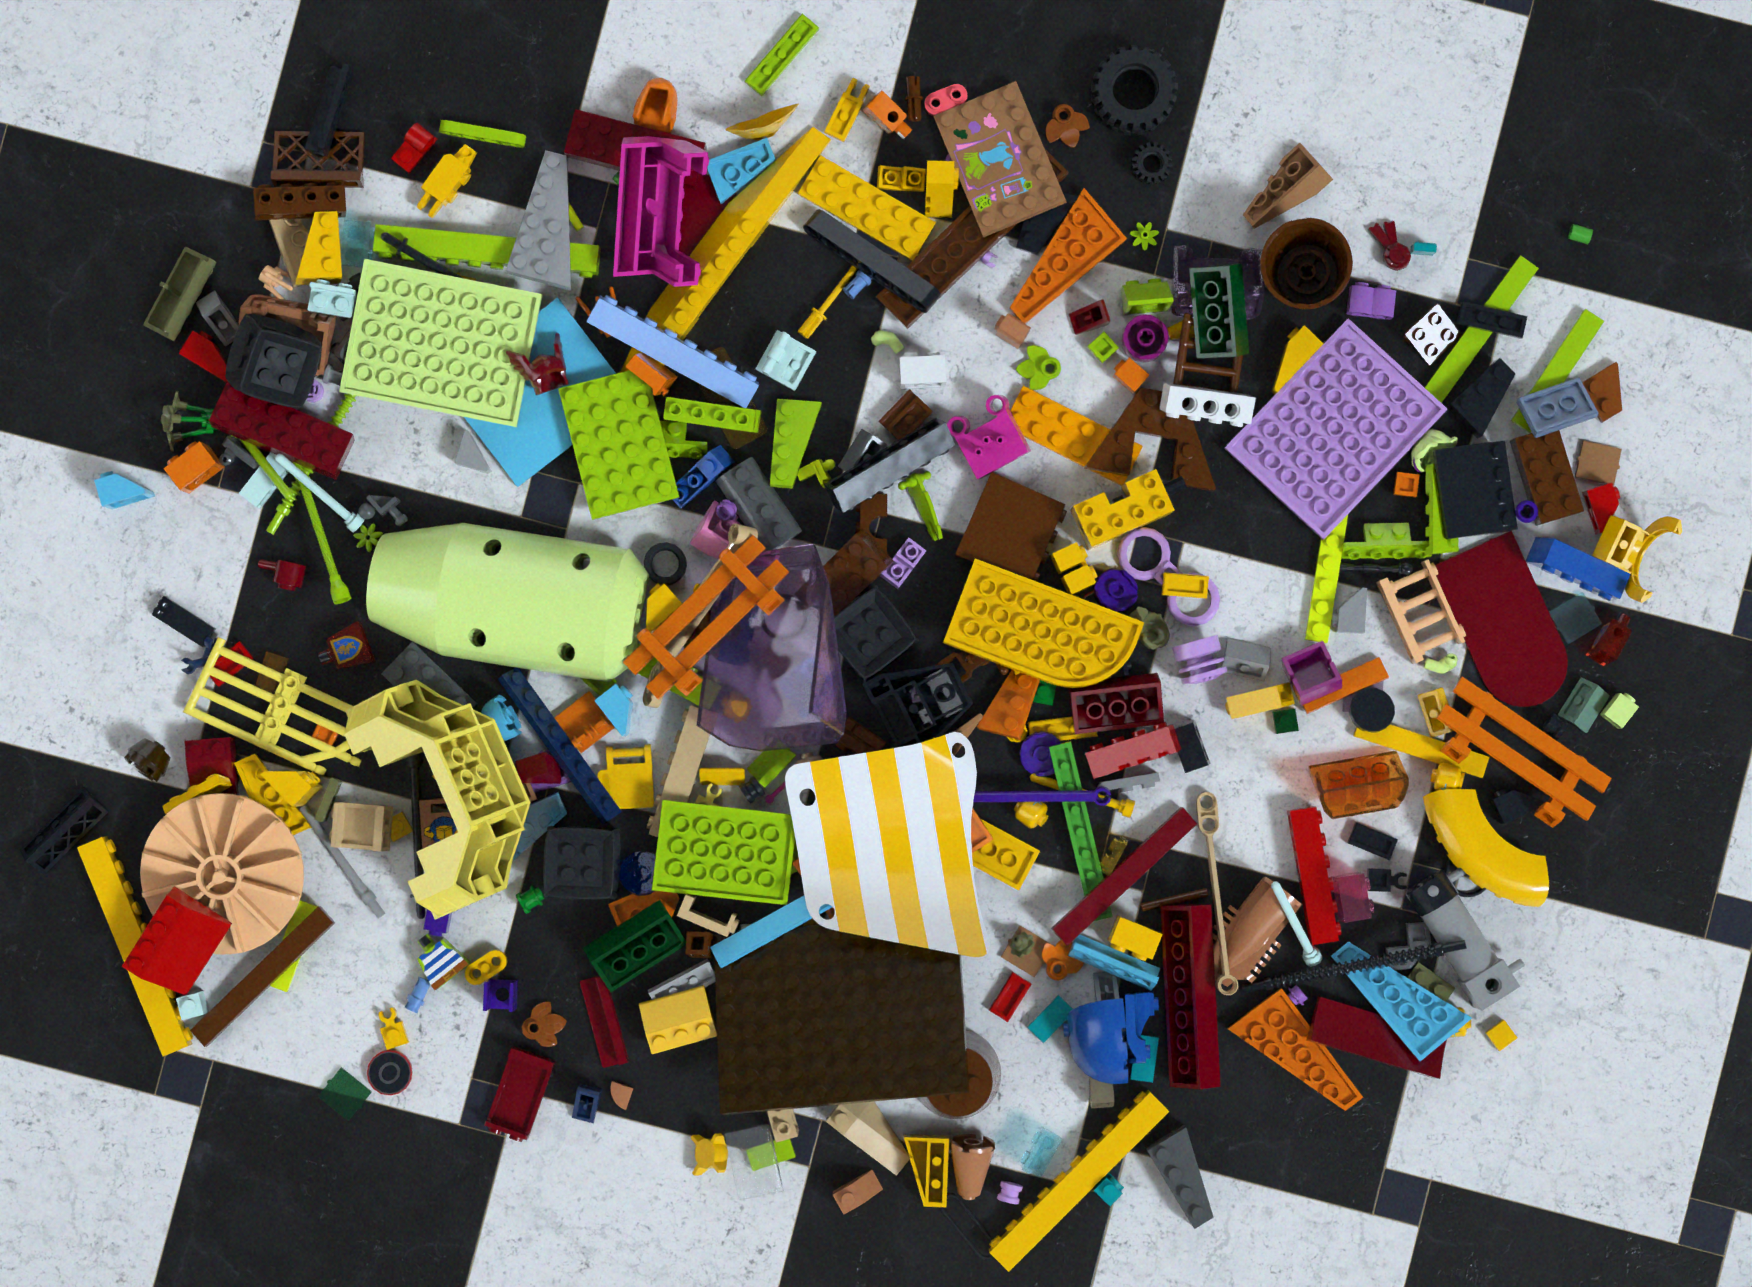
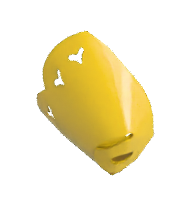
(763, 126)

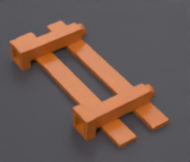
(678, 669)
(1560, 792)

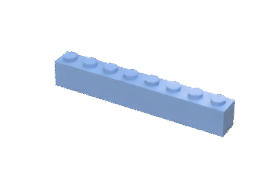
(672, 351)

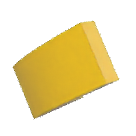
(901, 178)

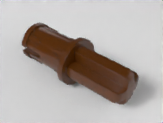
(913, 98)

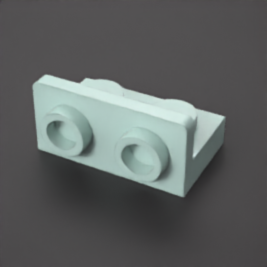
(331, 299)

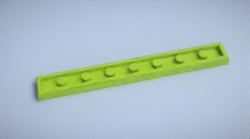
(1474, 339)

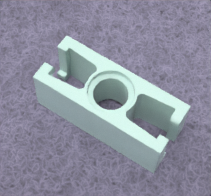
(260, 486)

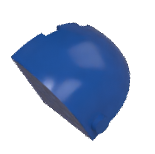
(1098, 1040)

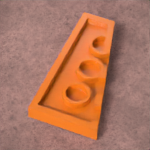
(1010, 706)

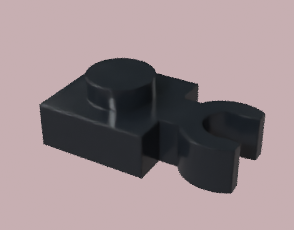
(1382, 880)

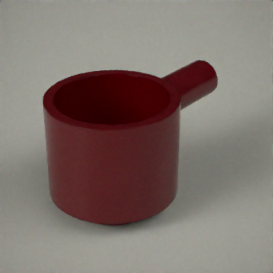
(286, 574)

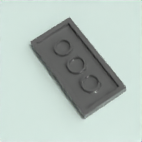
(416, 664)

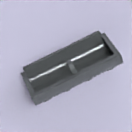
(758, 504)

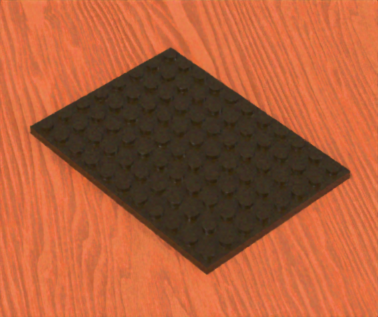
(838, 1022)

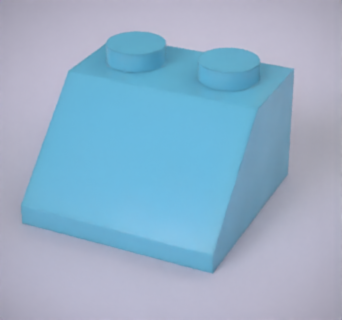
(119, 491)
(617, 707)

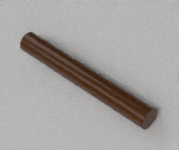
(1175, 899)

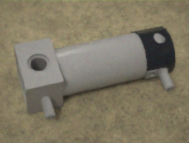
(1449, 922)

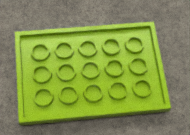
(618, 444)
(724, 852)

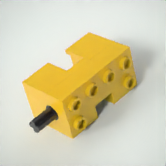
(1144, 503)

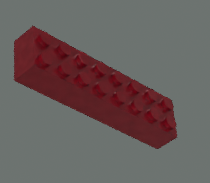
(1190, 996)

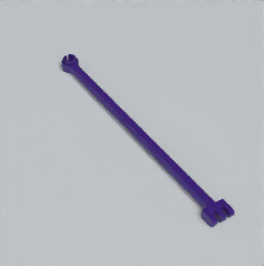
(1044, 796)

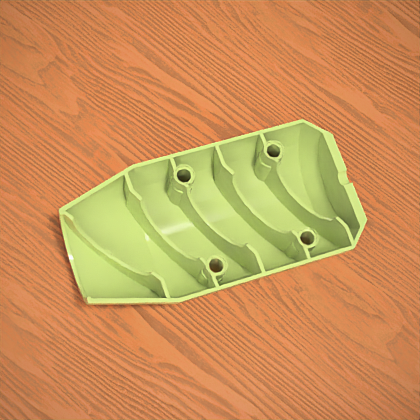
(527, 599)

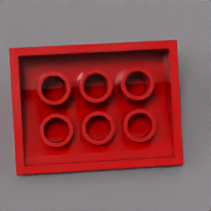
(177, 943)

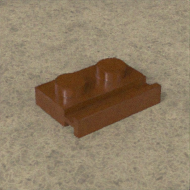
(905, 415)

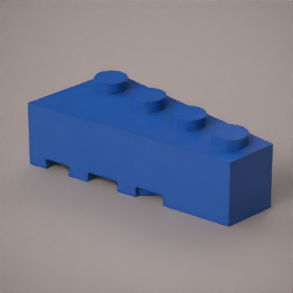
(1578, 567)

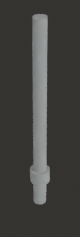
(368, 897)

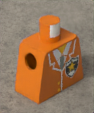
(878, 111)

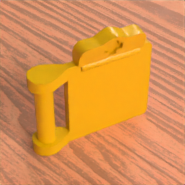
(629, 783)

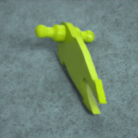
(923, 502)

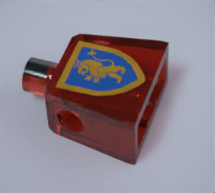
(1610, 640)
(348, 648)

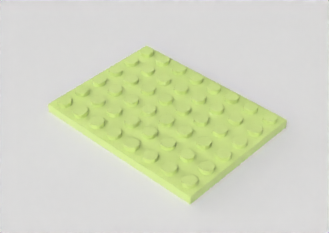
(439, 342)

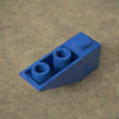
(702, 475)

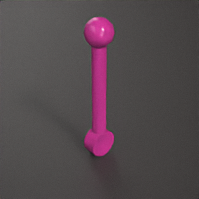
(770, 798)

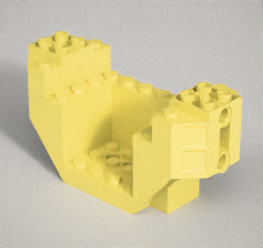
(472, 776)

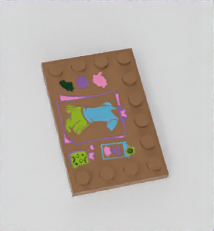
(1000, 159)

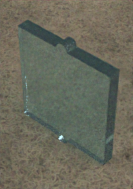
(1575, 618)

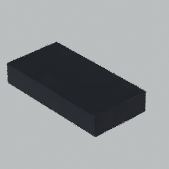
(1372, 841)

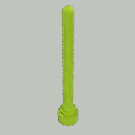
(268, 469)

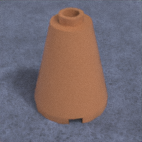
(971, 1163)

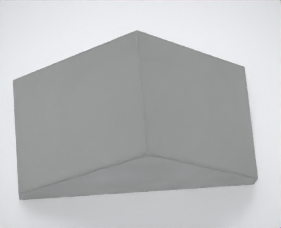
(470, 455)
(1105, 986)

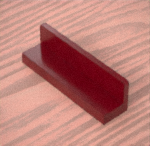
(604, 1022)

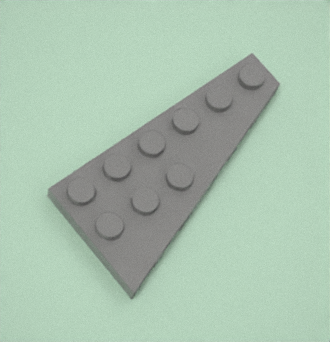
(544, 235)

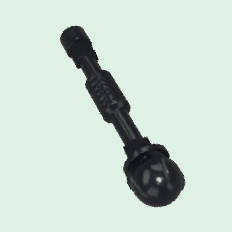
(1402, 569)

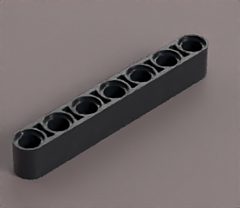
(871, 261)

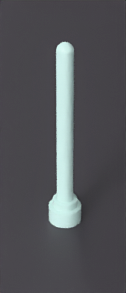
(351, 519)
(1310, 953)

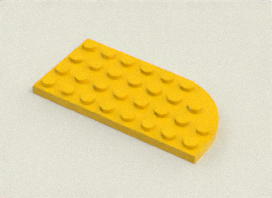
(1039, 629)

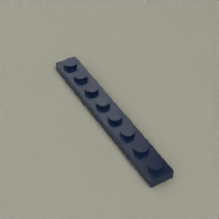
(559, 745)

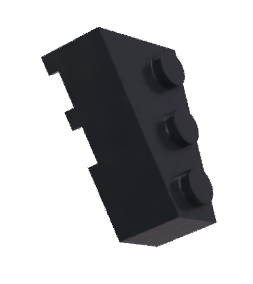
(1482, 397)

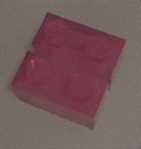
(1352, 897)

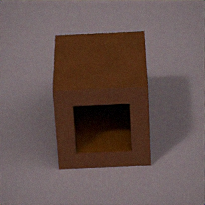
(699, 945)

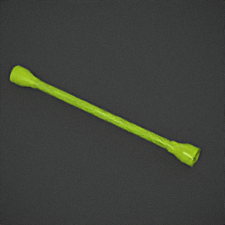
(338, 591)

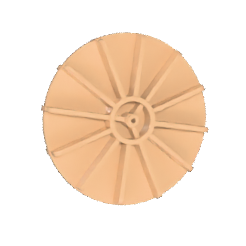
(230, 859)

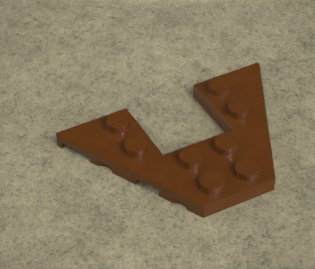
(1146, 418)

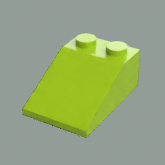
(1146, 297)

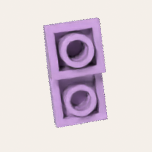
(903, 563)

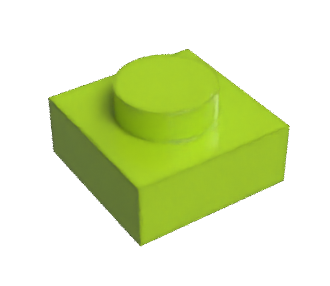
(1103, 347)

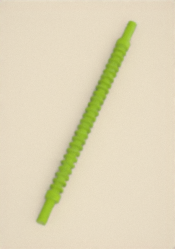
(283, 509)

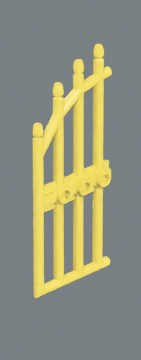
(277, 714)

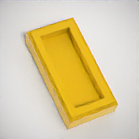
(1185, 585)

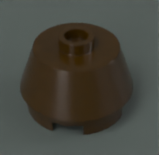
(149, 759)

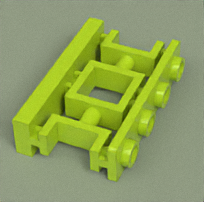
(712, 414)

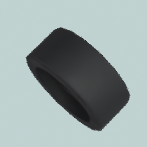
(665, 547)

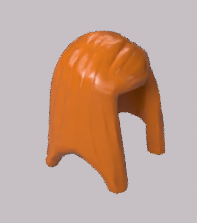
(656, 105)

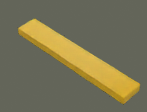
(1422, 747)

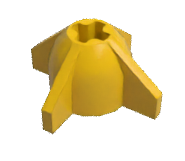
(710, 1154)

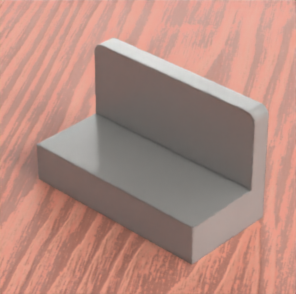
(1246, 659)

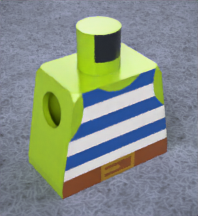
(440, 961)

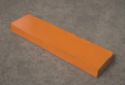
(1352, 682)

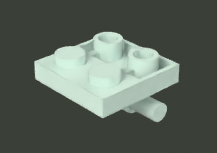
(786, 360)

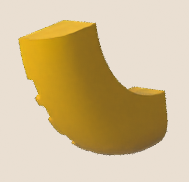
(1482, 851)

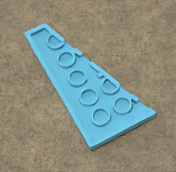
(1409, 1009)

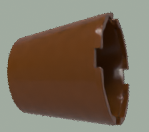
(1302, 246)
(984, 1082)

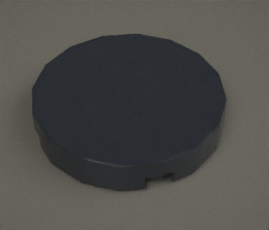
(1372, 710)

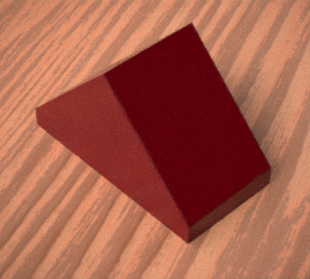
(1090, 317)
(539, 769)

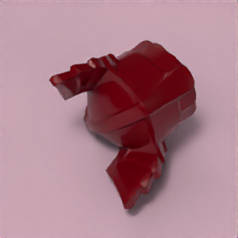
(545, 371)

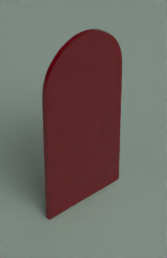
(1505, 622)

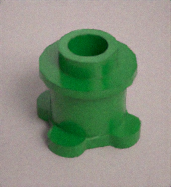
(530, 899)

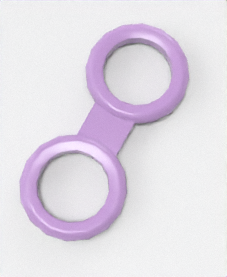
(1167, 567)

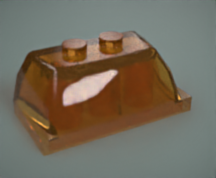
(1360, 784)

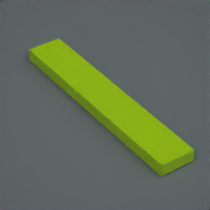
(1564, 358)

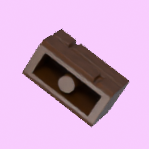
(859, 739)

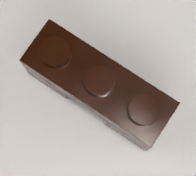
(870, 510)

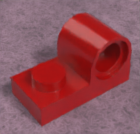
(416, 145)

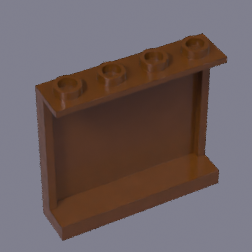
(1011, 527)

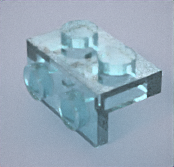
(356, 243)
(1044, 1147)

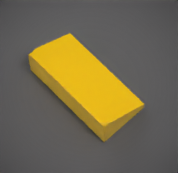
(1431, 705)
(722, 776)

